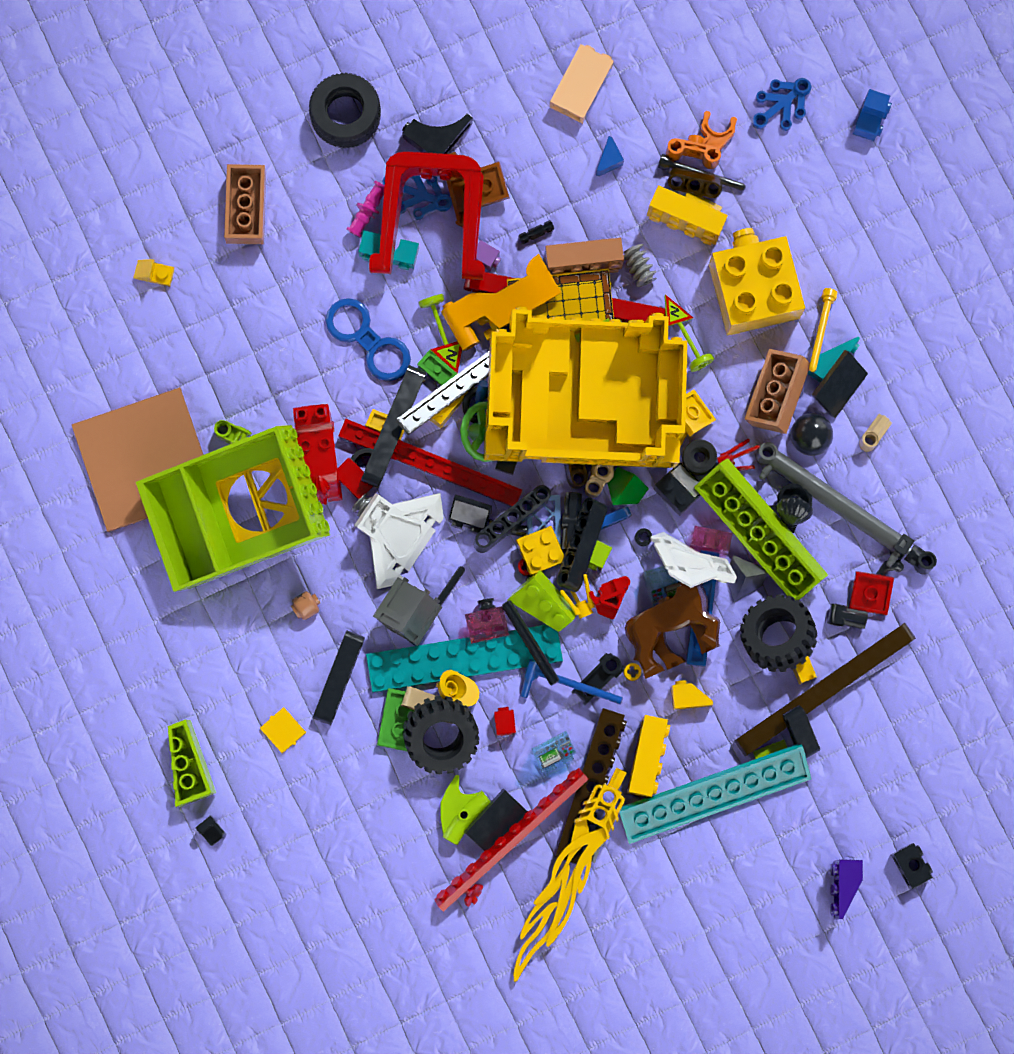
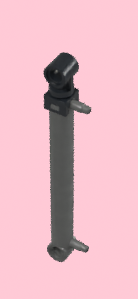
(897, 544)

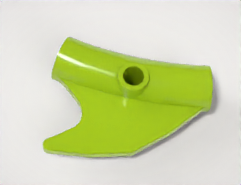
(454, 804)

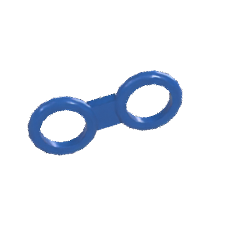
(368, 339)

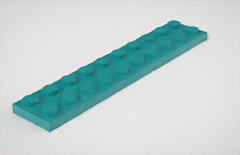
(427, 662)
(714, 793)

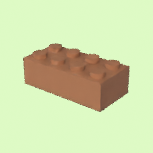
(245, 204)
(585, 256)
(777, 391)

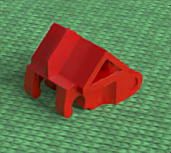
(610, 597)

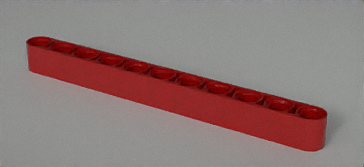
(622, 309)

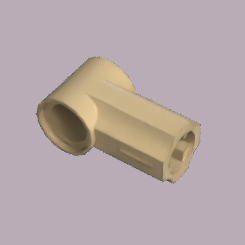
(875, 432)

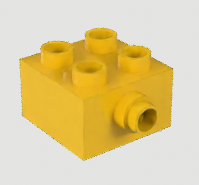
(756, 283)

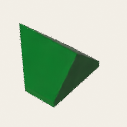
(626, 488)

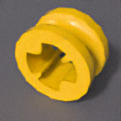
(628, 676)

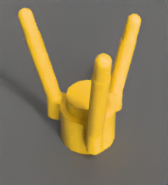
(581, 608)

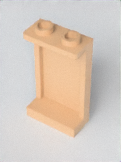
(581, 83)

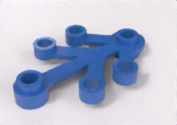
(783, 101)
(421, 194)

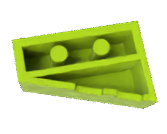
(543, 602)

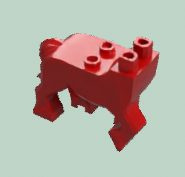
(316, 438)

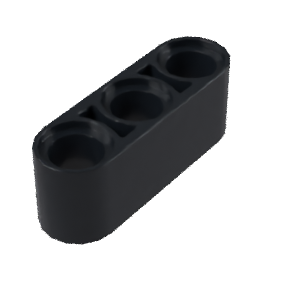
(801, 730)

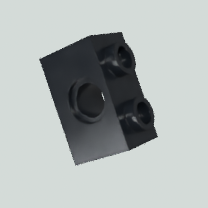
(903, 857)

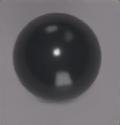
(811, 434)

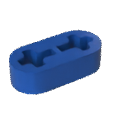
(616, 517)

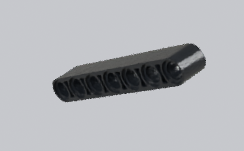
(391, 430)

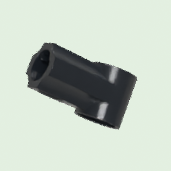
(842, 615)

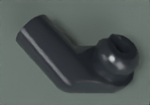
(884, 569)

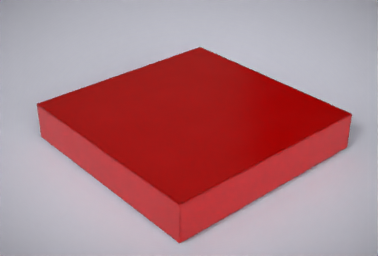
(871, 593)

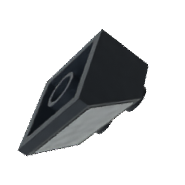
(678, 489)
(469, 514)

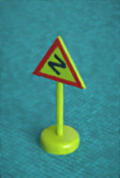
(677, 316)
(450, 352)

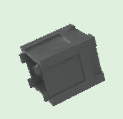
(408, 611)

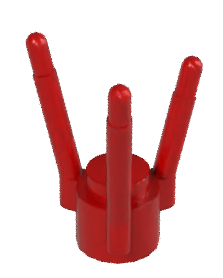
(727, 455)

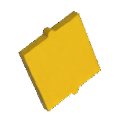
(282, 730)

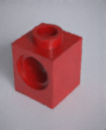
(504, 721)

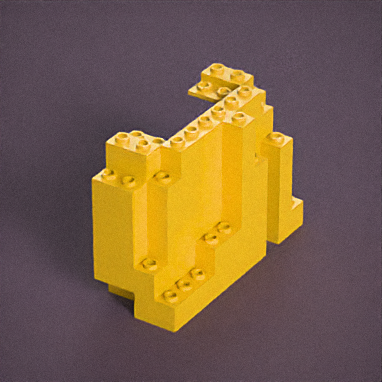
(586, 401)

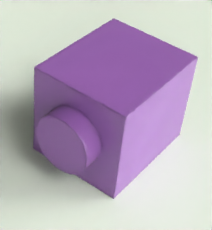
(488, 255)

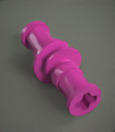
(367, 209)

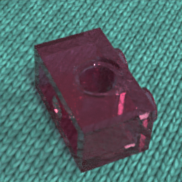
(711, 540)
(486, 624)

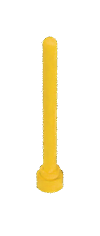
(829, 296)

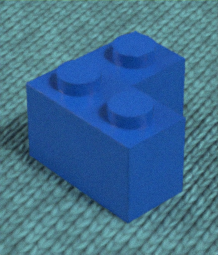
(873, 110)

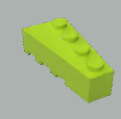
(188, 764)

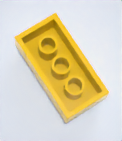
(686, 215)
(647, 756)

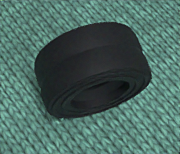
(691, 464)

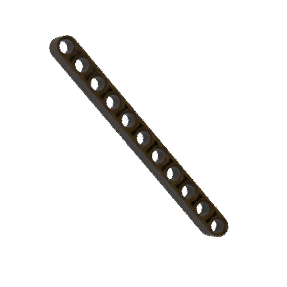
(827, 687)

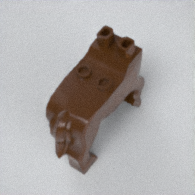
(672, 613)

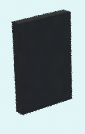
(839, 384)
(495, 820)

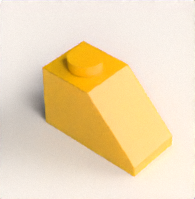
(688, 696)

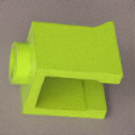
(599, 556)

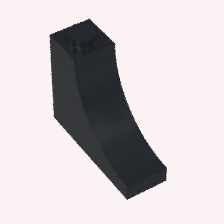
(435, 139)

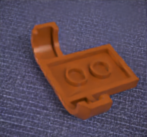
(493, 189)

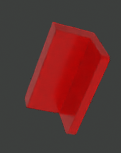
(350, 476)

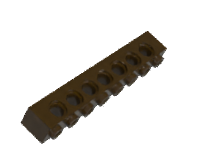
(606, 718)

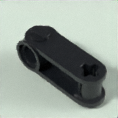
(599, 676)

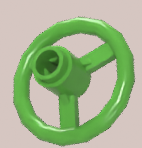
(475, 431)

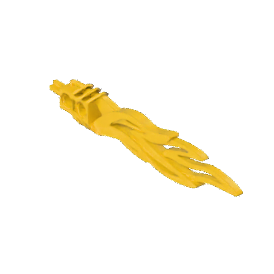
(580, 837)

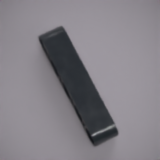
(516, 511)
(581, 544)
(338, 677)

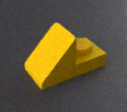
(152, 272)

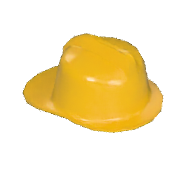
(458, 687)

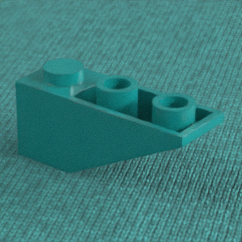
(828, 358)

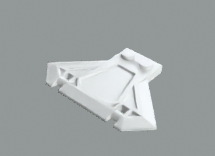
(398, 533)
(690, 565)

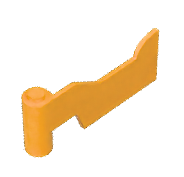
(497, 307)

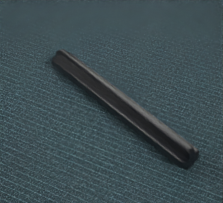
(530, 642)

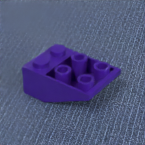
(847, 880)

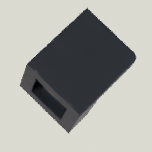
(211, 830)

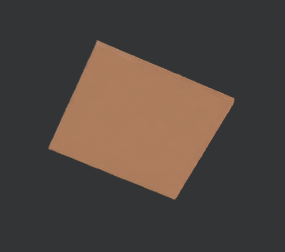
(132, 446)

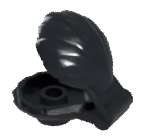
(794, 510)

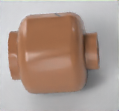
(305, 605)

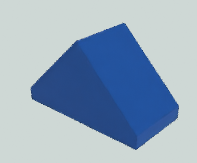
(610, 159)

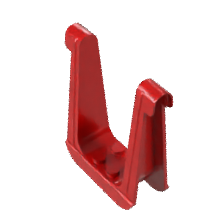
(408, 164)

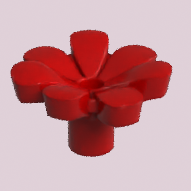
(472, 893)

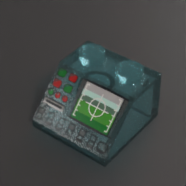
(660, 584)
(553, 752)

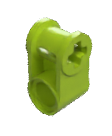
(233, 434)

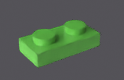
(436, 368)

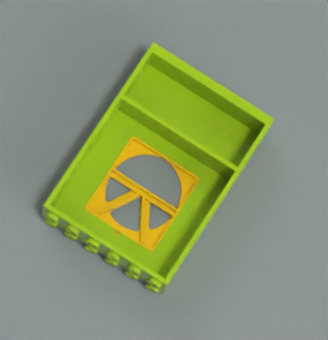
(193, 516)

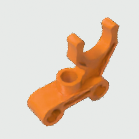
(702, 147)

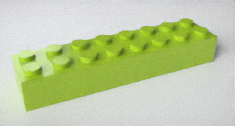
(760, 530)

